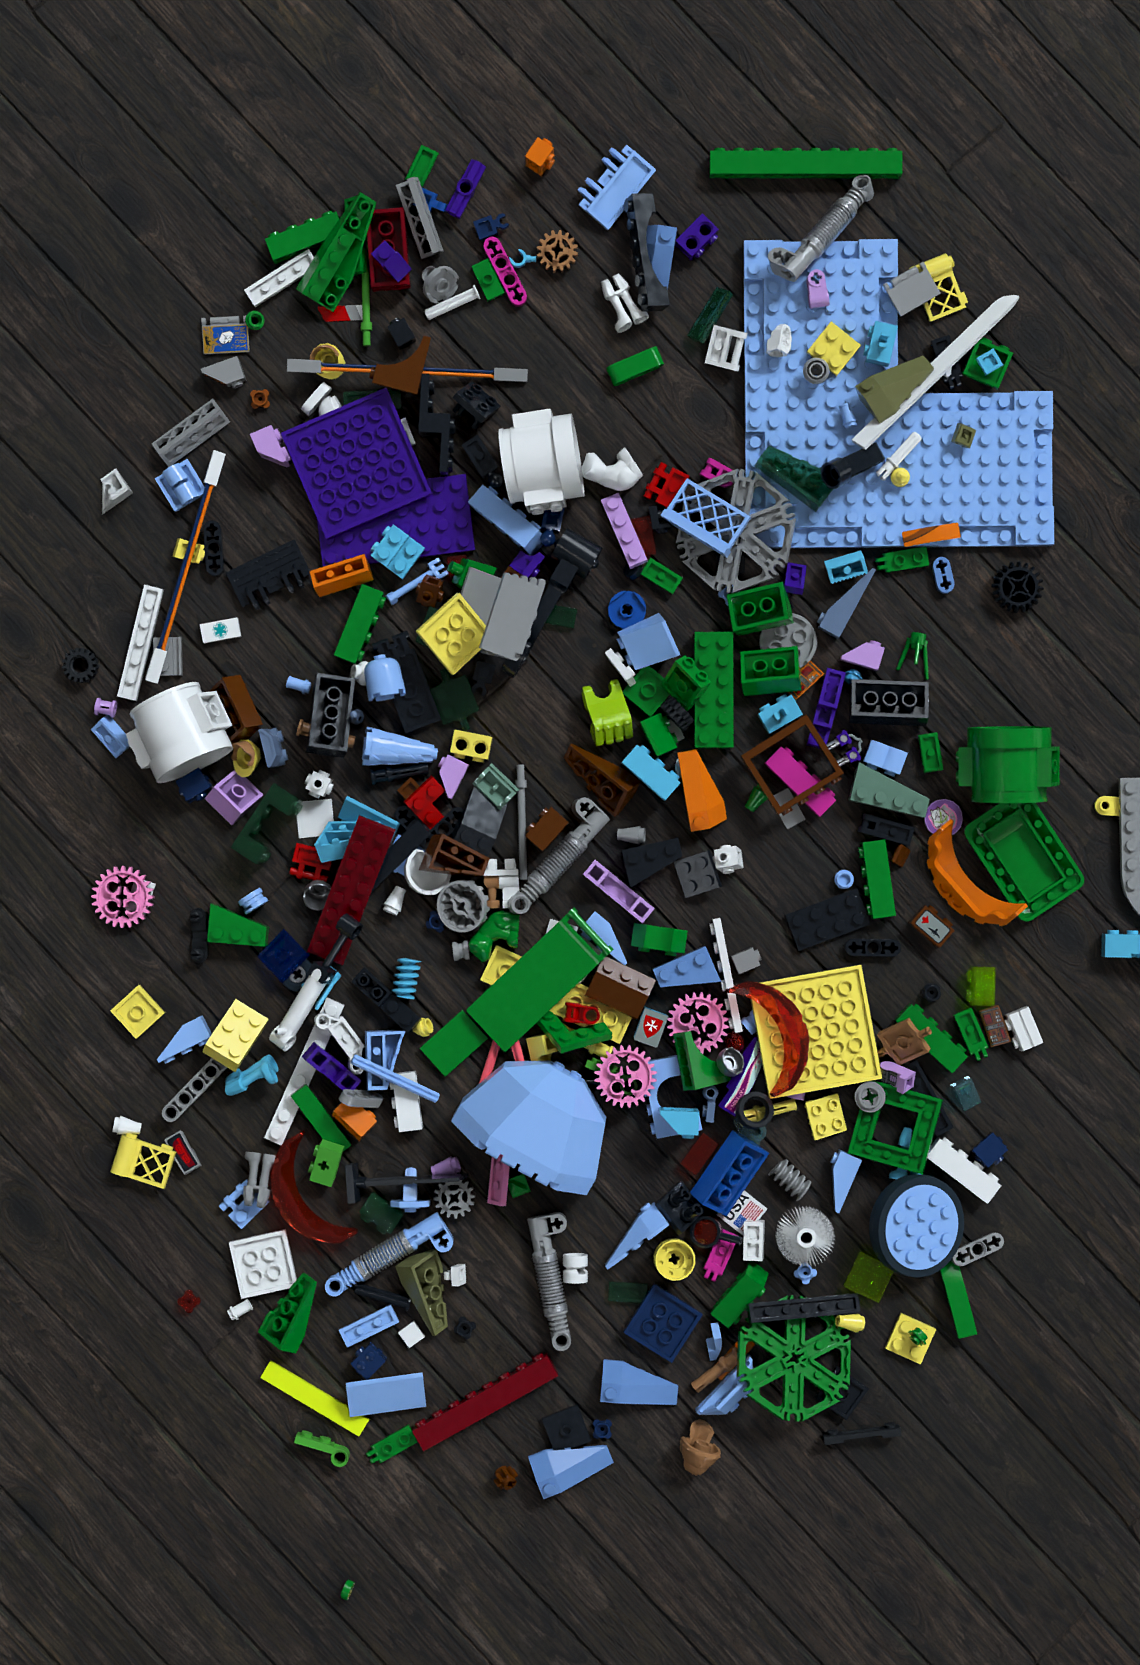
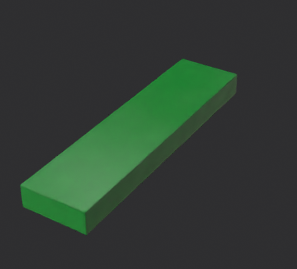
(319, 1116)

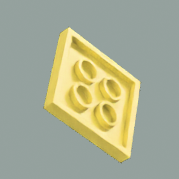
(453, 633)

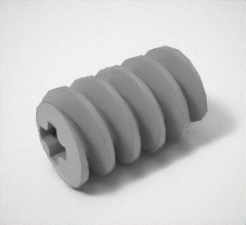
(791, 1178)

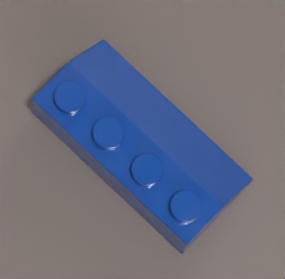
(729, 1173)

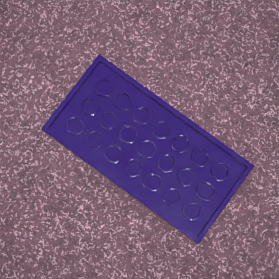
(436, 522)

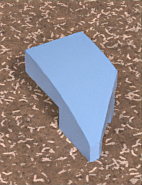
(715, 1343)

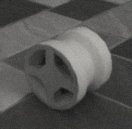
(460, 950)

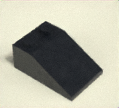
(478, 823)

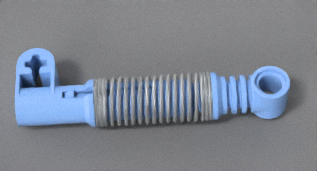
(389, 1251)

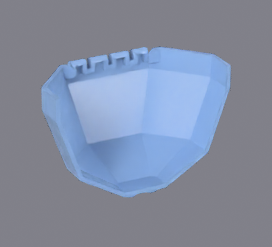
(537, 1119)

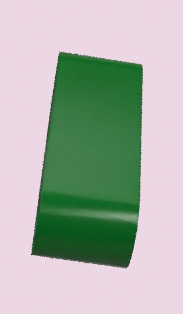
(635, 366)

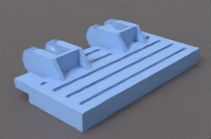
(617, 186)

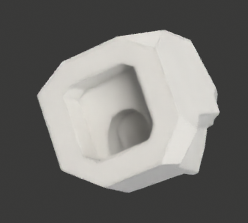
(779, 342)

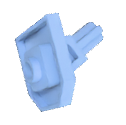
(410, 1195)

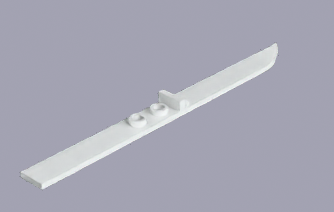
(942, 365)

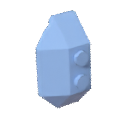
(726, 1394)

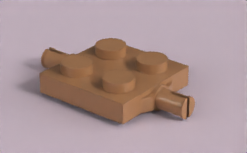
(903, 1041)

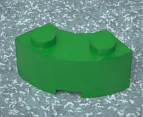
(659, 938)

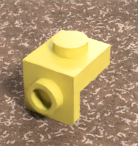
(180, 550)

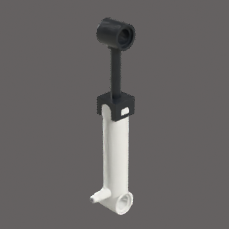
(319, 975)

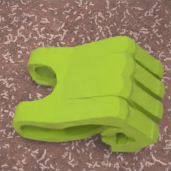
(608, 715)

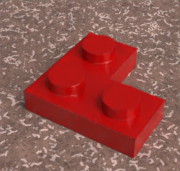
(421, 802)

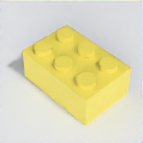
(235, 1035)

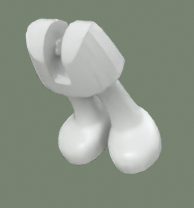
(624, 321)

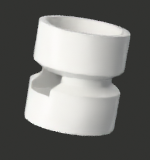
(575, 1268)

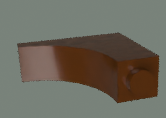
(403, 375)

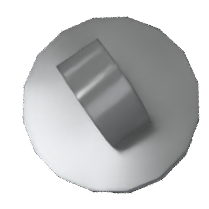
(439, 283)

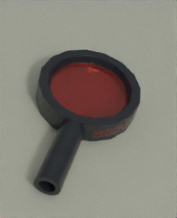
(707, 1233)

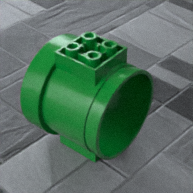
(1009, 764)

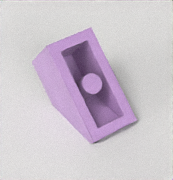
(866, 655)
(452, 773)

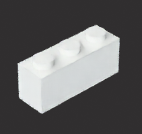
(407, 1106)

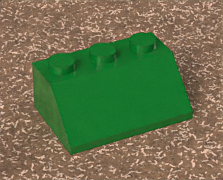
(759, 609)
(770, 671)

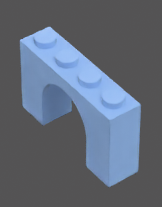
(665, 1068)

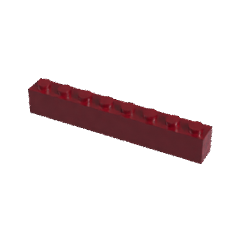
(485, 1401)

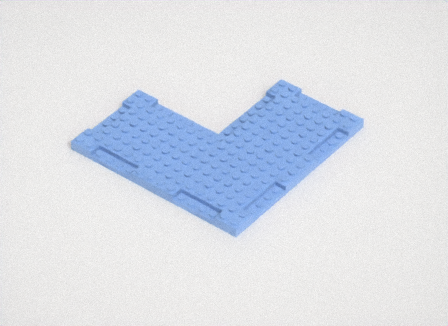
(992, 489)

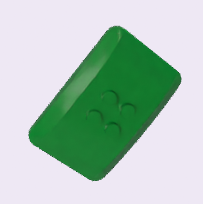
(1024, 856)

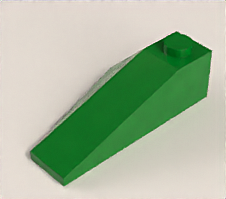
(288, 1321)

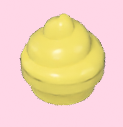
(900, 477)
(424, 1027)

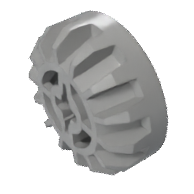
(454, 904)

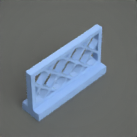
(697, 532)

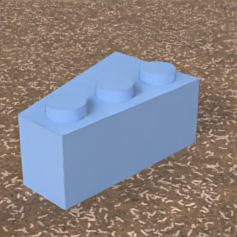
(381, 1049)

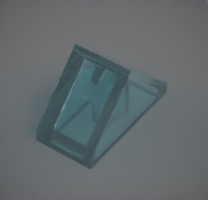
(966, 1093)

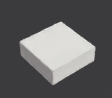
(411, 1334)

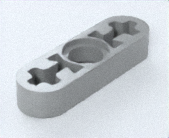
(361, 1098)
(992, 1248)

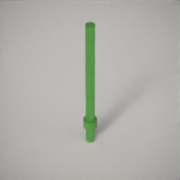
(366, 325)

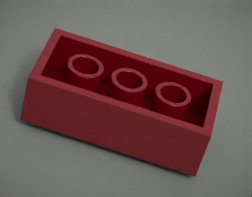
(387, 226)

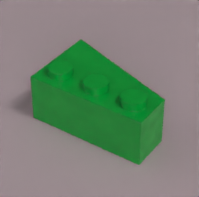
(234, 928)
(743, 1291)

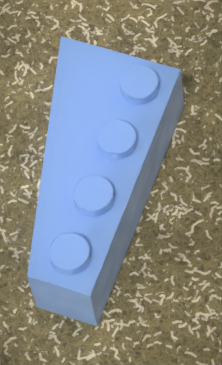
(507, 519)

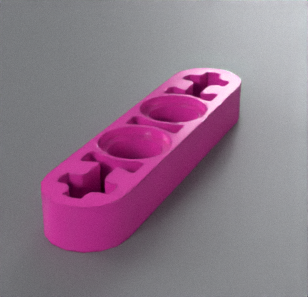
(503, 272)

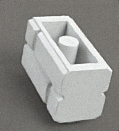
(1023, 1029)

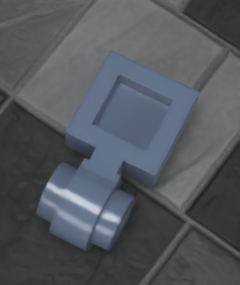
(709, 1110)

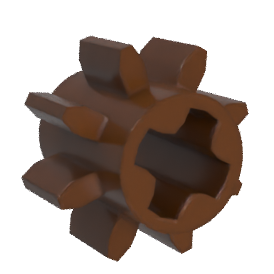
(505, 1477)

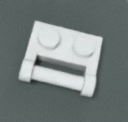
(720, 345)

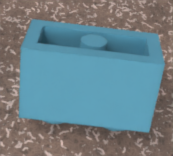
(881, 343)
(780, 713)

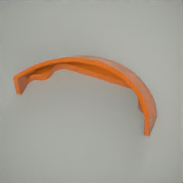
(959, 889)

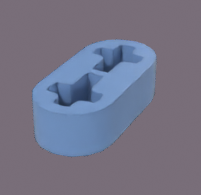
(938, 575)

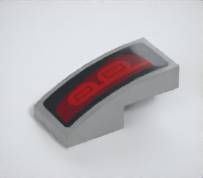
(185, 1155)

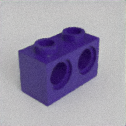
(693, 234)

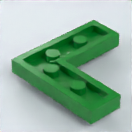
(570, 1040)

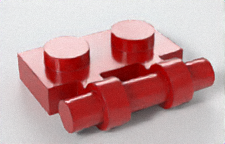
(673, 483)
(308, 856)

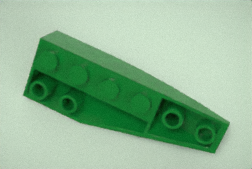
(338, 255)

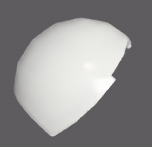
(422, 881)

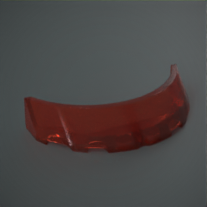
(790, 1025)
(291, 1204)

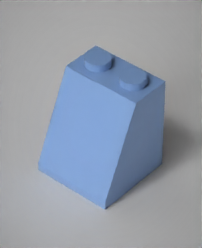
(647, 642)

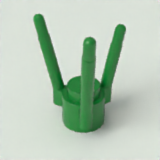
(917, 642)

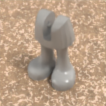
(262, 1189)

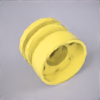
(683, 1265)

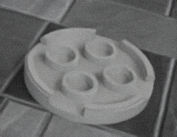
(796, 634)

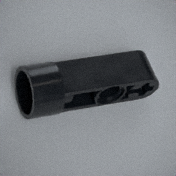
(840, 470)

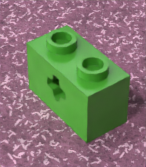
(325, 1173)

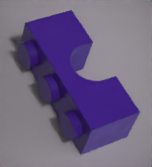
(331, 1067)

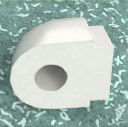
(328, 404)

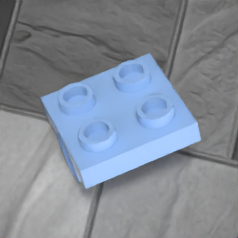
(180, 484)

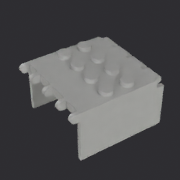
(505, 607)

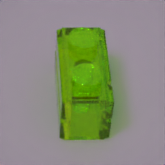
(981, 986)

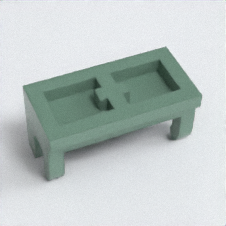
(495, 786)

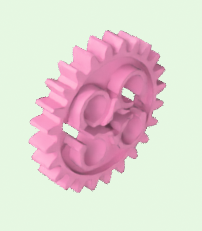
(105, 896)
(713, 1016)
(643, 1074)

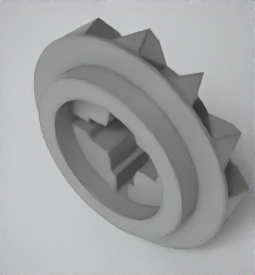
(862, 1092)

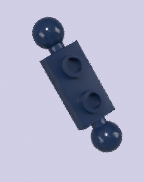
(550, 524)

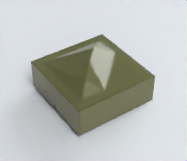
(963, 435)

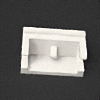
(753, 1240)

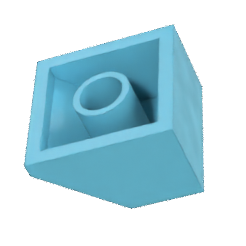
(682, 1120)

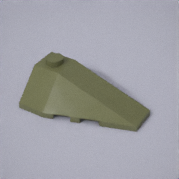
(888, 389)
(422, 1282)

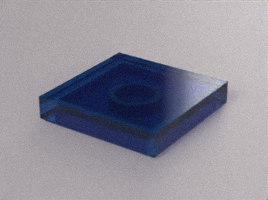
(283, 955)

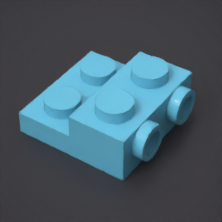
(397, 551)

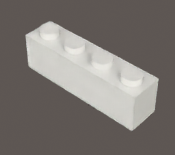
(961, 1169)

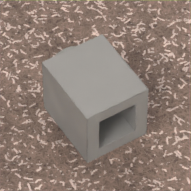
(746, 960)

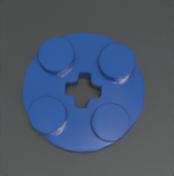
(629, 599)

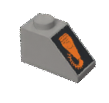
(226, 372)

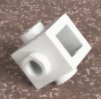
(324, 789)
(728, 859)

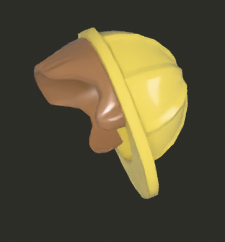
(328, 354)
(245, 757)

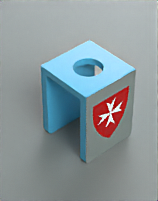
(650, 1027)

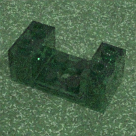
(249, 845)

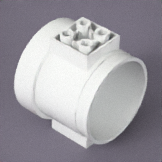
(541, 461)
(179, 731)

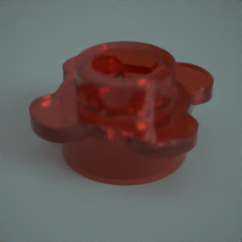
(189, 1296)

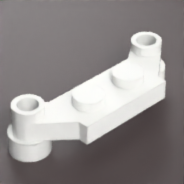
(344, 1036)

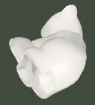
(618, 476)

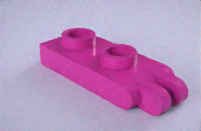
(718, 1258)

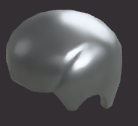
(316, 894)
(730, 1062)

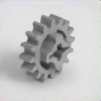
(461, 1203)

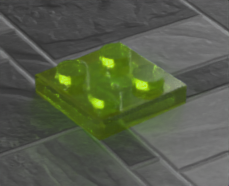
(868, 1277)

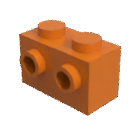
(540, 156)
(355, 1119)

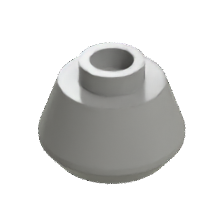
(817, 367)

